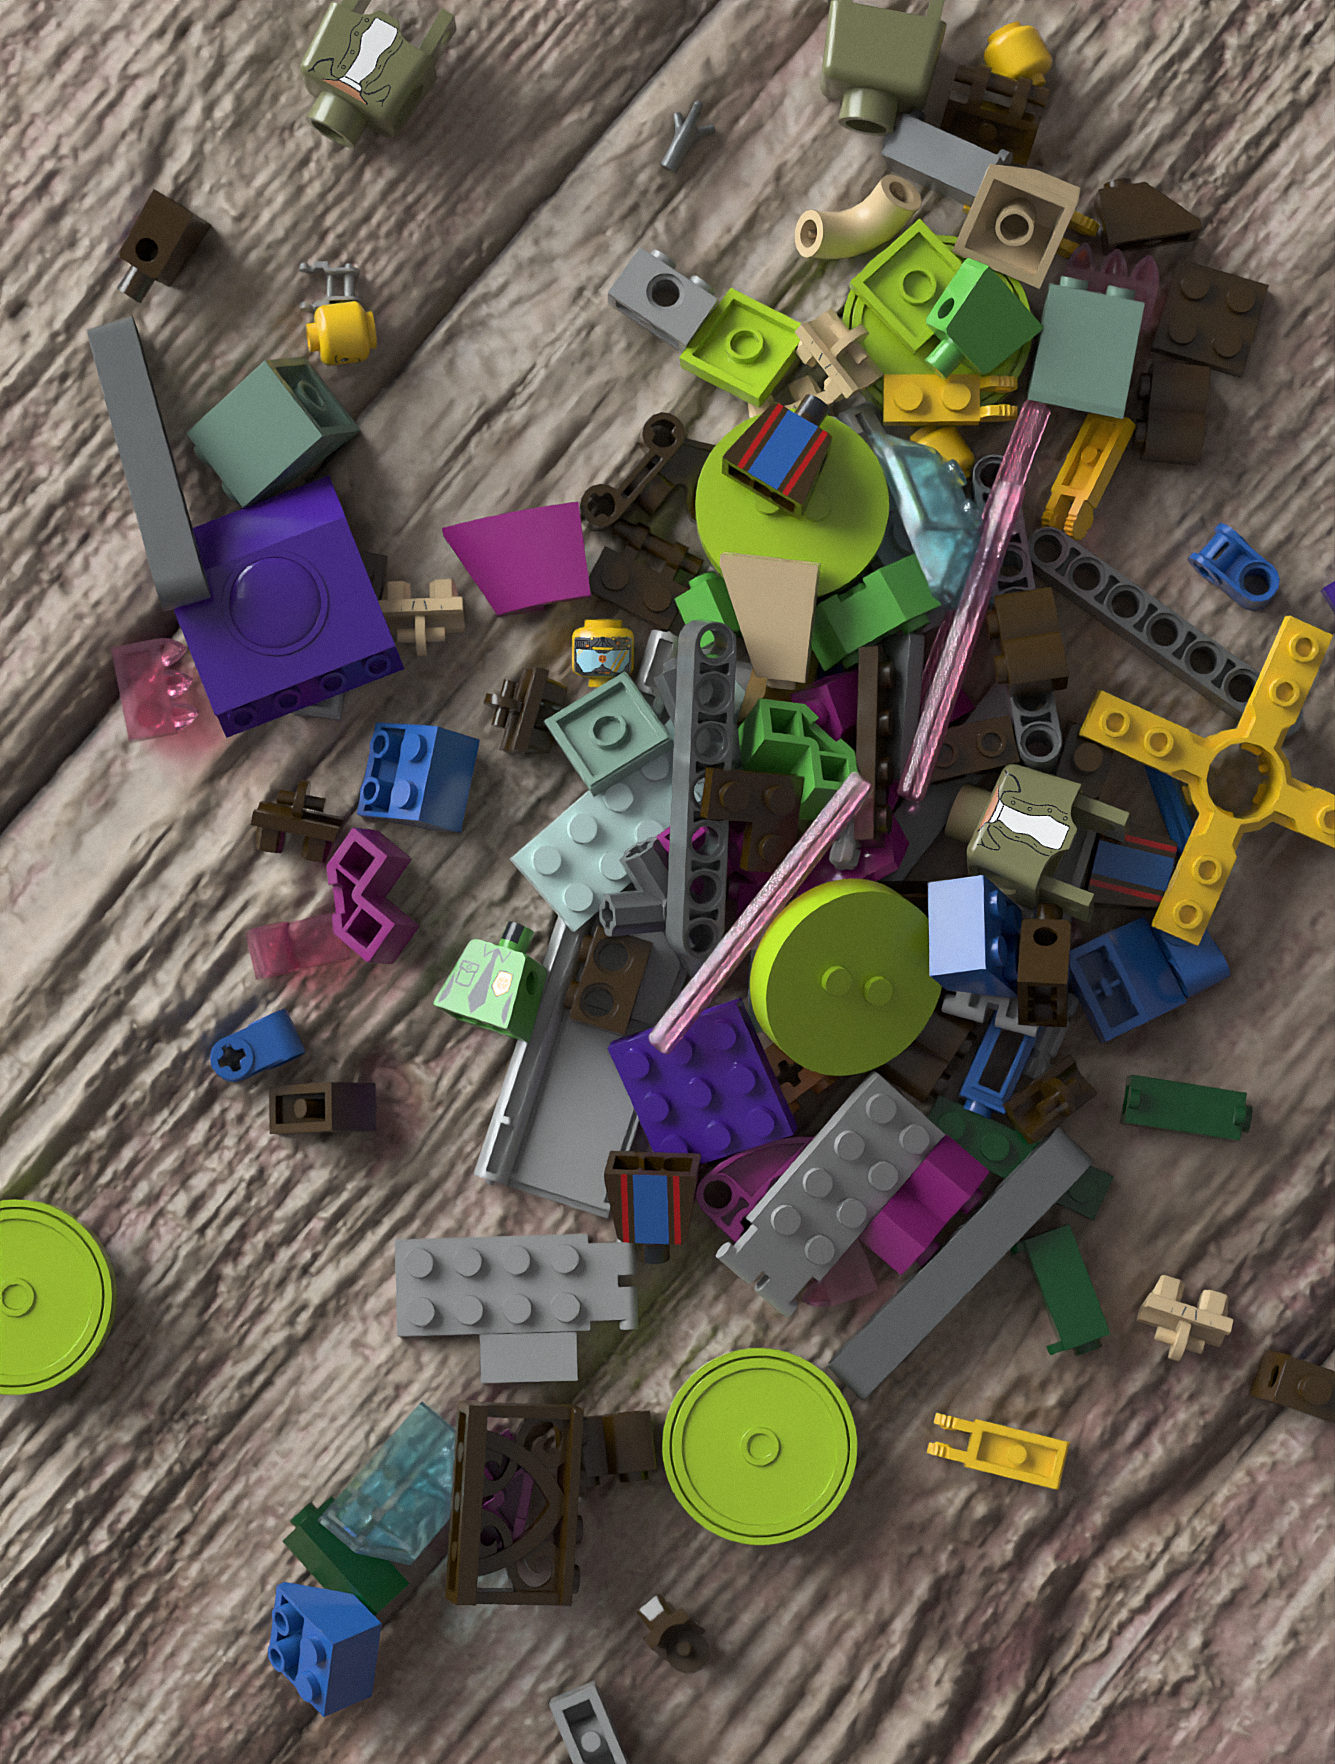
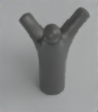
(685, 136)

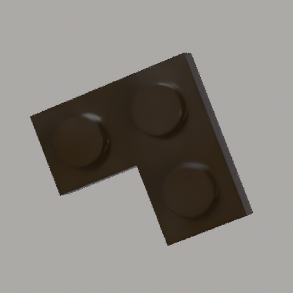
(766, 804)

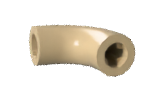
(859, 228)

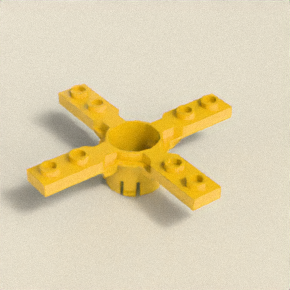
(1187, 757)

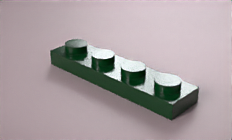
(1003, 1149)

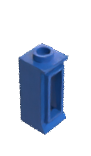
(982, 1099)

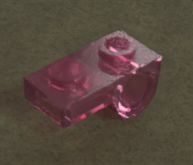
(295, 946)

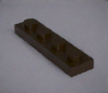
(874, 726)

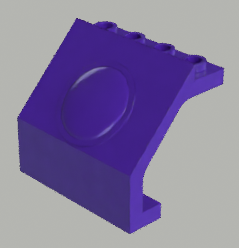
(285, 610)

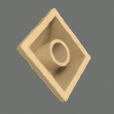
(1017, 222)

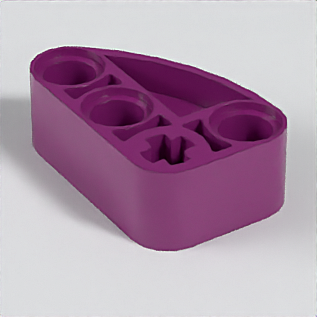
(749, 1177)

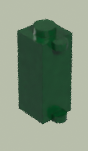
(1185, 1108)
(1065, 1290)
(338, 1566)

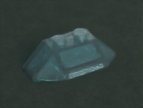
(933, 511)
(400, 1493)

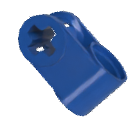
(1234, 566)
(1193, 965)
(266, 1045)

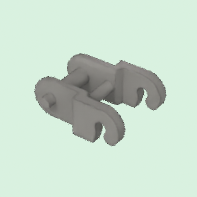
(347, 272)

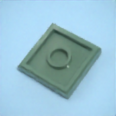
(609, 733)

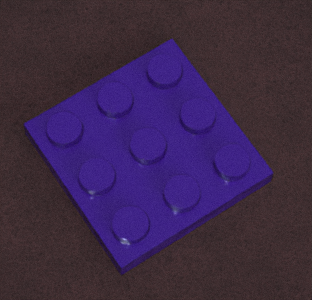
(710, 1091)

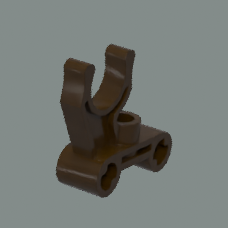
(653, 475)

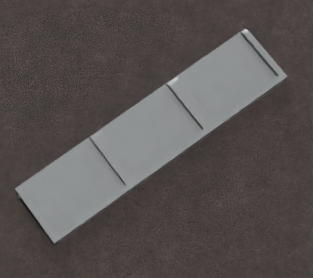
(562, 1090)

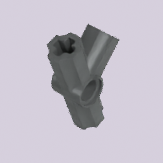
(647, 907)

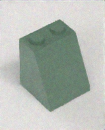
(1085, 348)
(271, 430)

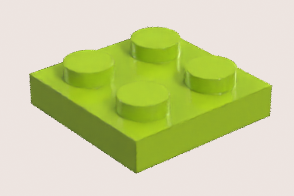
(907, 283)
(743, 348)

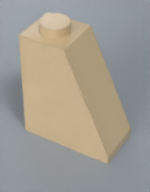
(775, 613)

